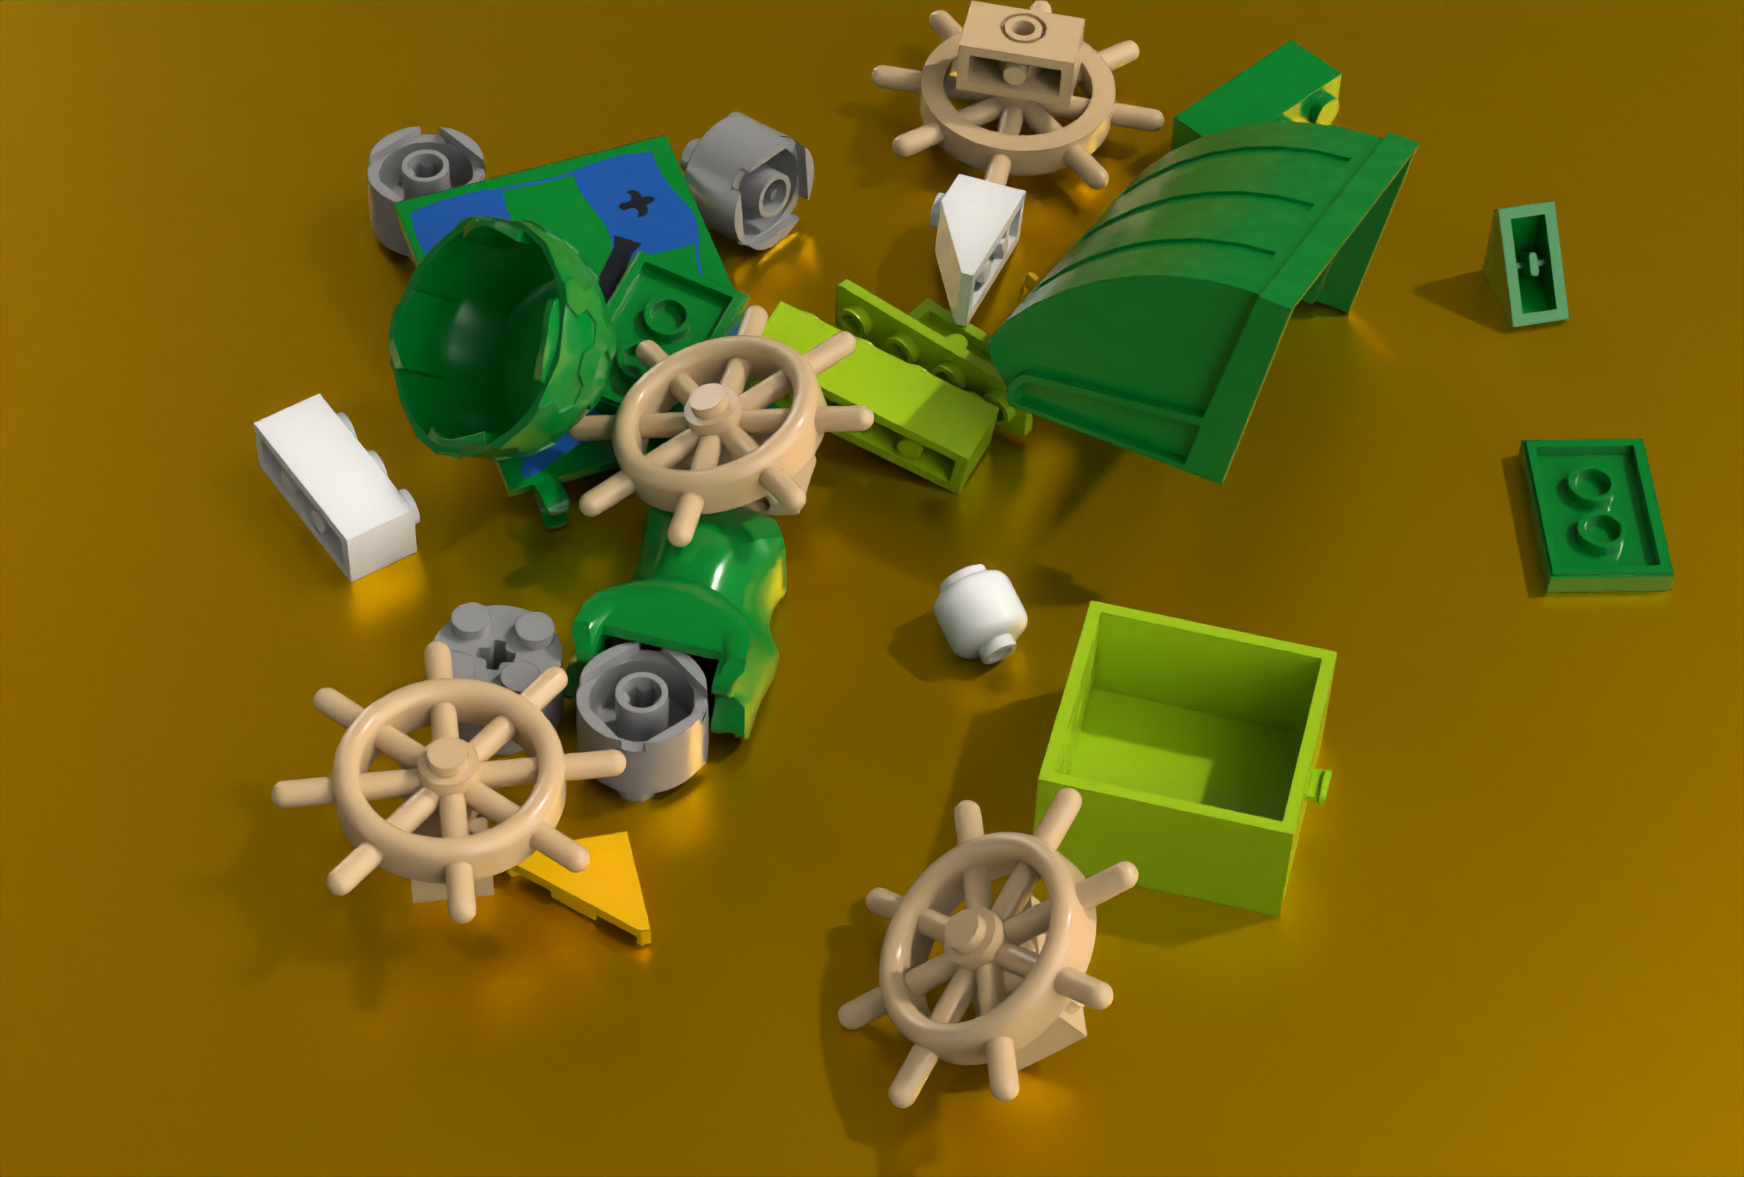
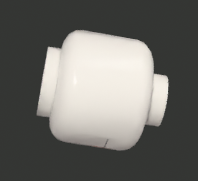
(980, 614)

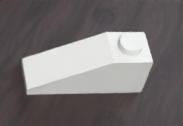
(974, 239)

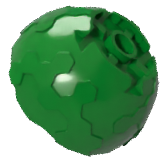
(500, 340)

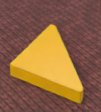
(603, 890)

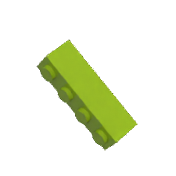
(916, 415)

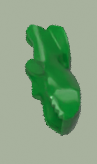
(698, 601)

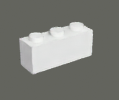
(337, 487)

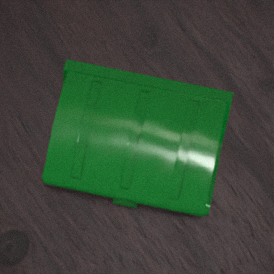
(1187, 284)

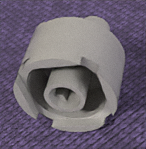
(414, 166)
(748, 180)
(505, 649)
(650, 711)

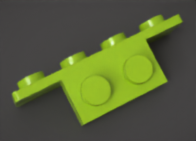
(933, 342)

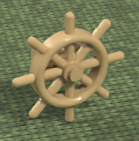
(1019, 75)
(725, 443)
(449, 785)
(1010, 956)

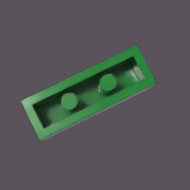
(1277, 89)

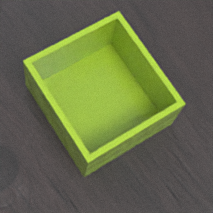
(1189, 754)

